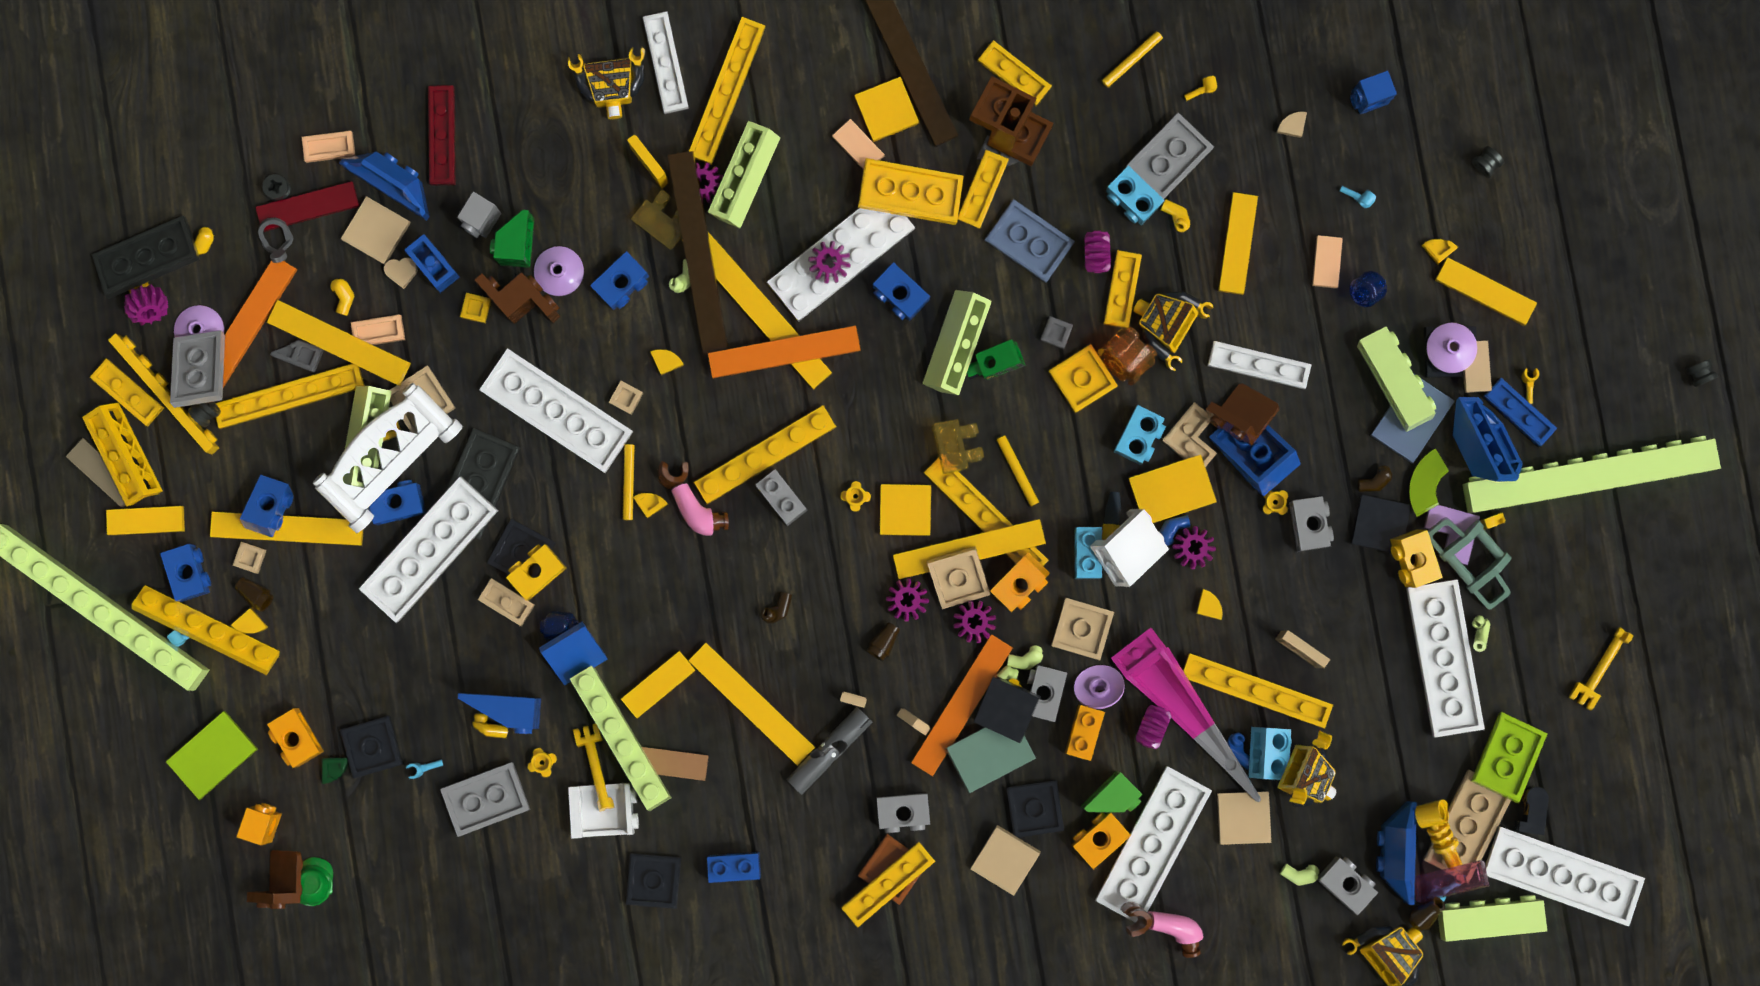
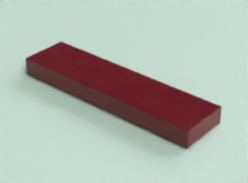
(442, 135)
(310, 205)

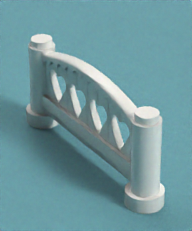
(354, 500)

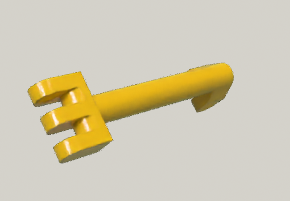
(1587, 691)
(604, 802)

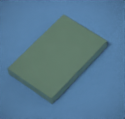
(987, 757)

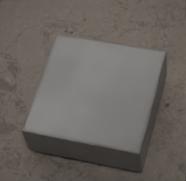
(1056, 332)

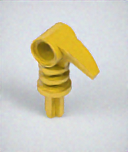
(1436, 818)

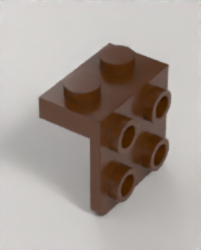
(1243, 413)
(284, 881)

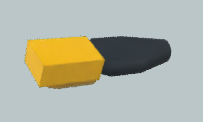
(1112, 515)

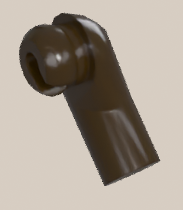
(1379, 481)
(778, 611)

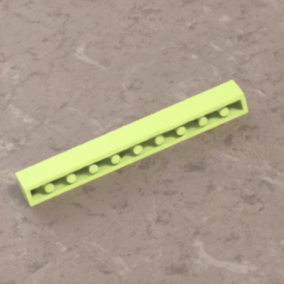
(1594, 475)
(100, 609)

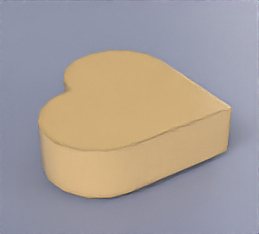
(401, 271)

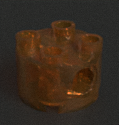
(1127, 355)

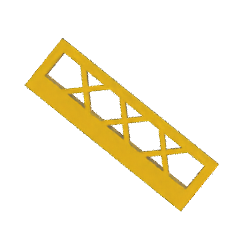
(118, 454)

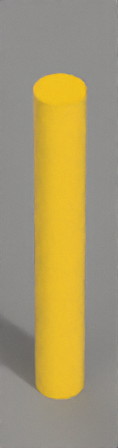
(1132, 59)
(1017, 470)
(628, 482)

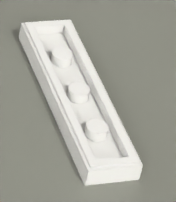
(665, 62)
(1259, 365)

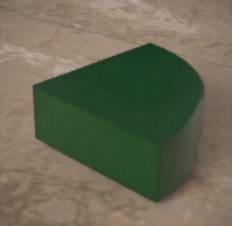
(333, 769)

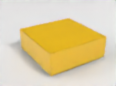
(475, 308)

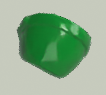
(316, 881)

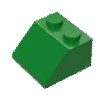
(514, 241)

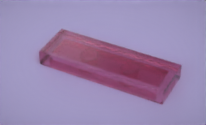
(1451, 881)

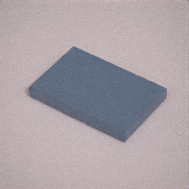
(1029, 241)
(1410, 443)

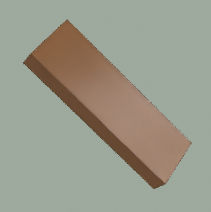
(678, 763)

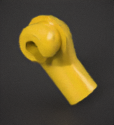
(1179, 215)
(204, 240)
(345, 295)
(490, 730)

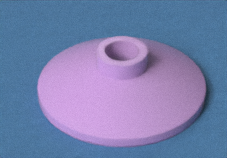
(567, 280)
(197, 315)
(1439, 348)
(1096, 679)

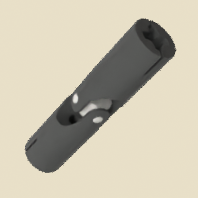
(826, 754)

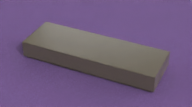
(91, 463)

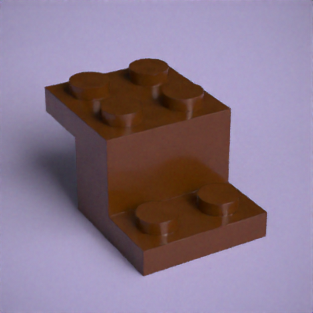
(1011, 120)
(519, 297)

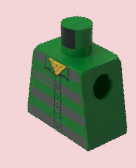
(1007, 358)

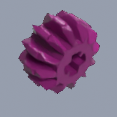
(712, 179)
(1097, 251)
(834, 255)
(146, 304)
(1185, 544)
(899, 597)
(970, 614)
(1153, 727)

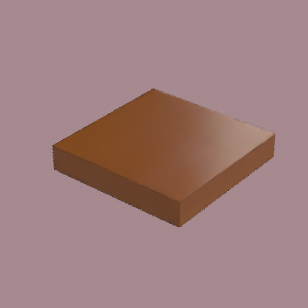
(882, 858)

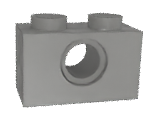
(478, 216)
(781, 497)
(1304, 537)
(1055, 681)
(915, 802)
(1354, 899)

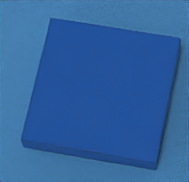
(572, 652)

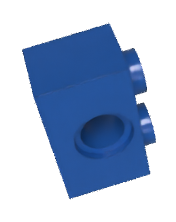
(1373, 93)
(432, 263)
(626, 267)
(896, 278)
(267, 492)
(411, 505)
(174, 563)
(733, 867)

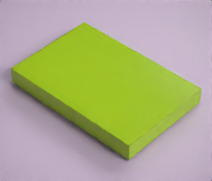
(212, 755)
(1509, 757)

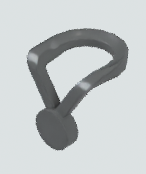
(280, 254)

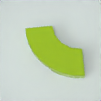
(1425, 482)

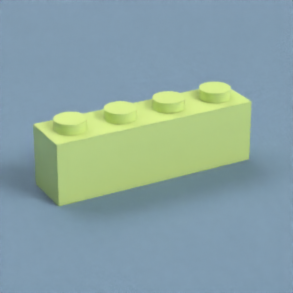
(744, 174)
(957, 342)
(1397, 379)
(367, 405)
(1492, 919)

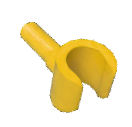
(1209, 84)
(1529, 383)

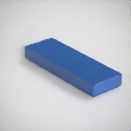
(1520, 412)

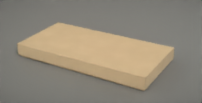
(1473, 820)

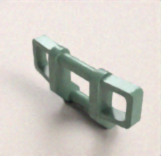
(1465, 538)

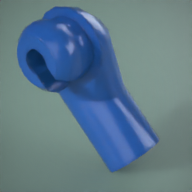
(1171, 526)
(1236, 744)

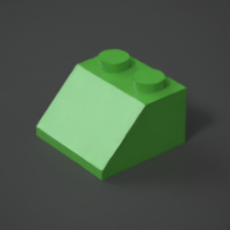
(1114, 795)

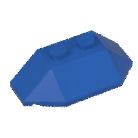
(390, 179)
(1484, 442)
(1399, 852)

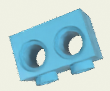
(1139, 191)
(1134, 432)
(1086, 563)
(1269, 752)

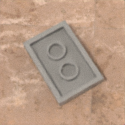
(1171, 155)
(197, 369)
(485, 799)

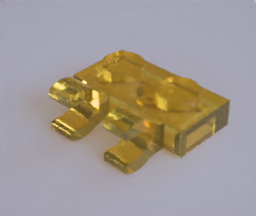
(657, 223)
(951, 447)

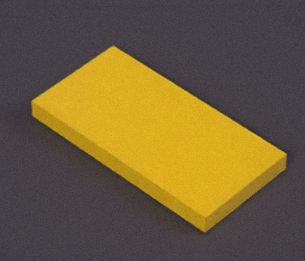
(910, 191)

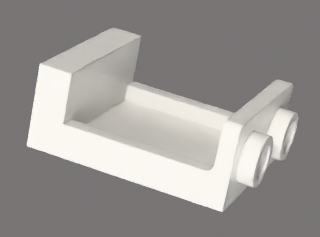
(1130, 548)
(589, 822)

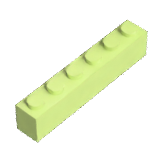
(620, 738)

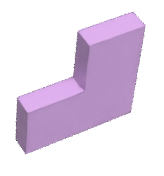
(1459, 518)

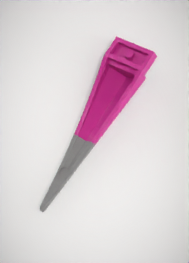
(1160, 677)

